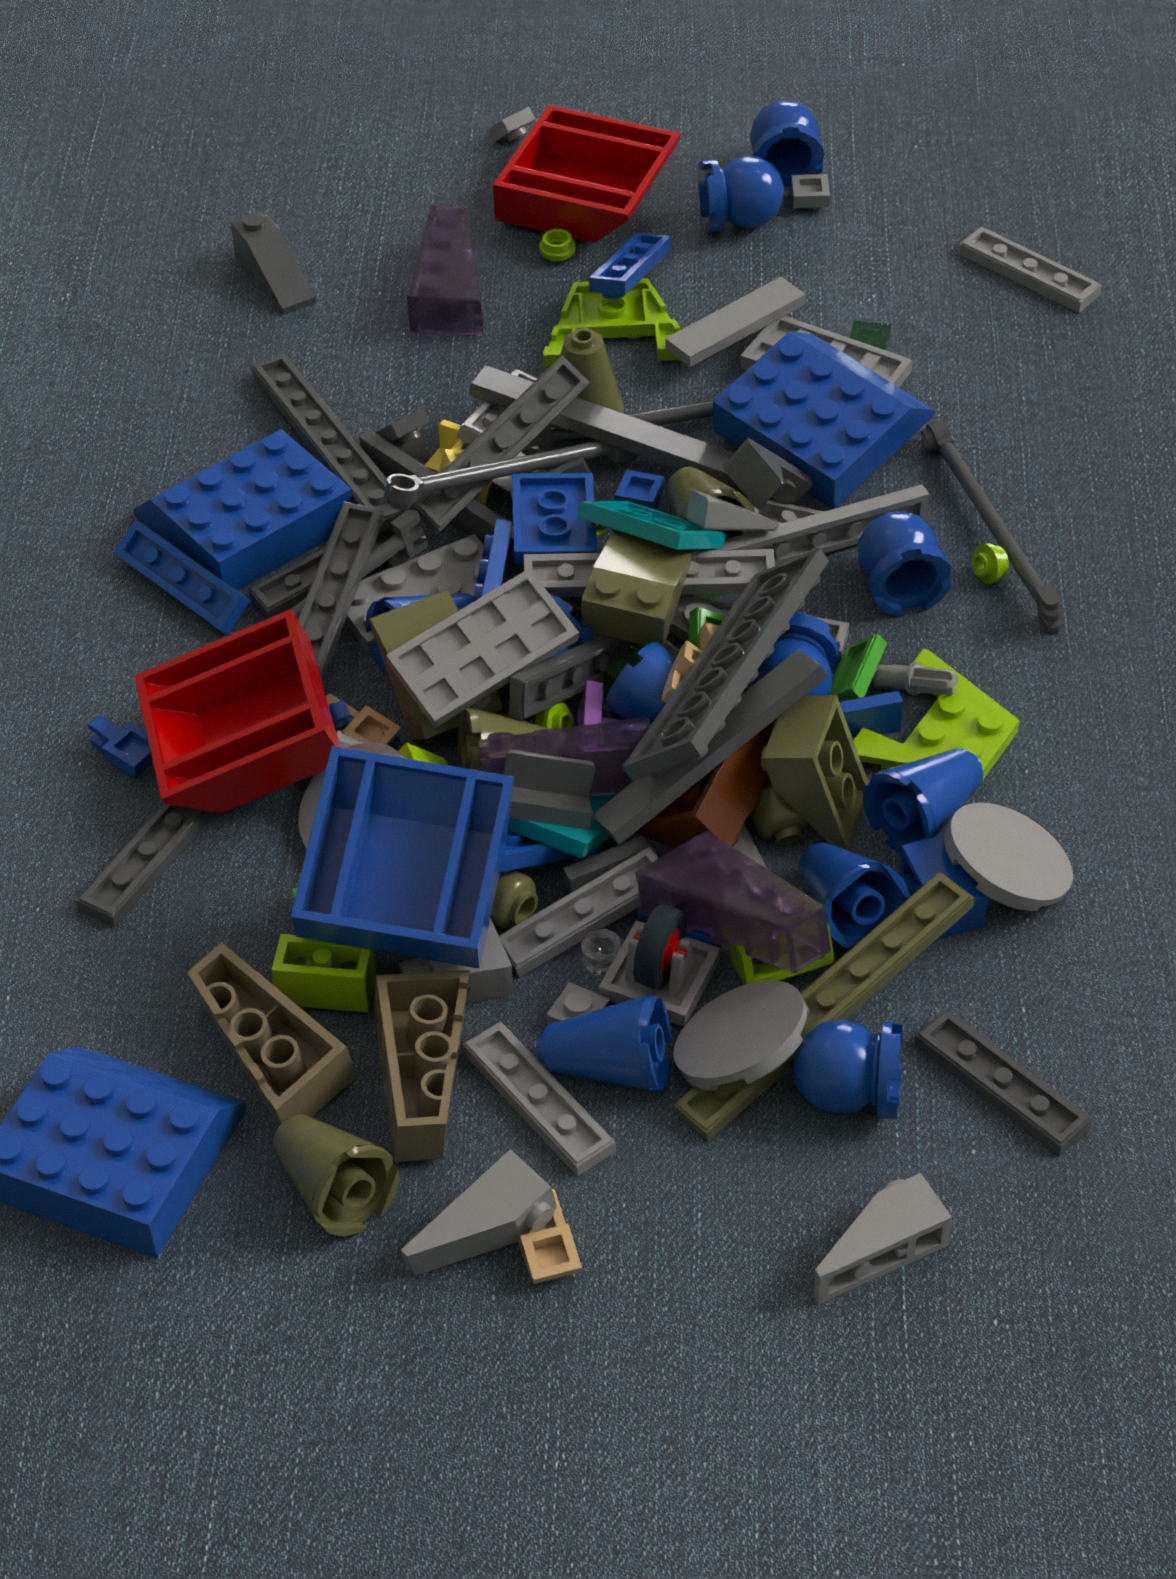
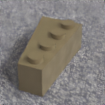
(275, 1042)
(418, 1048)

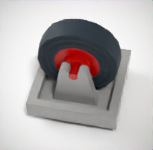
(662, 964)

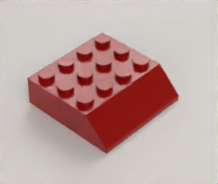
(580, 173)
(237, 717)

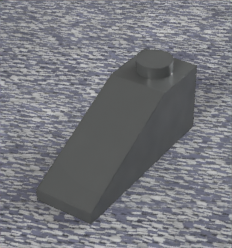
(270, 261)

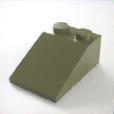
(634, 589)
(401, 626)
(817, 767)

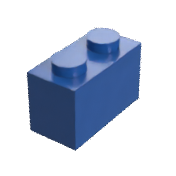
(923, 861)

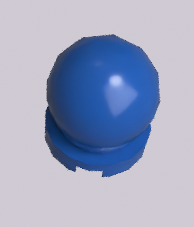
(788, 139)
(742, 192)
(903, 563)
(811, 638)
(848, 1068)

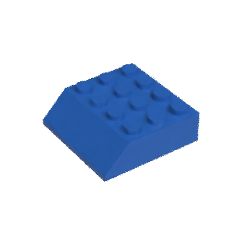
(819, 414)
(250, 510)
(404, 857)
(111, 1147)

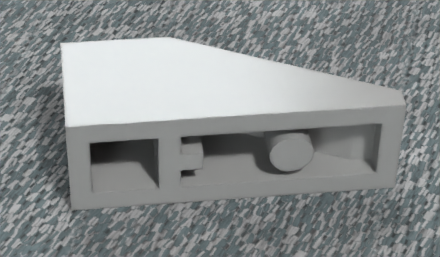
(485, 1217)
(890, 1232)

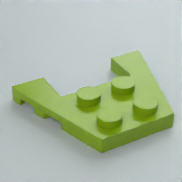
(632, 316)
(954, 721)

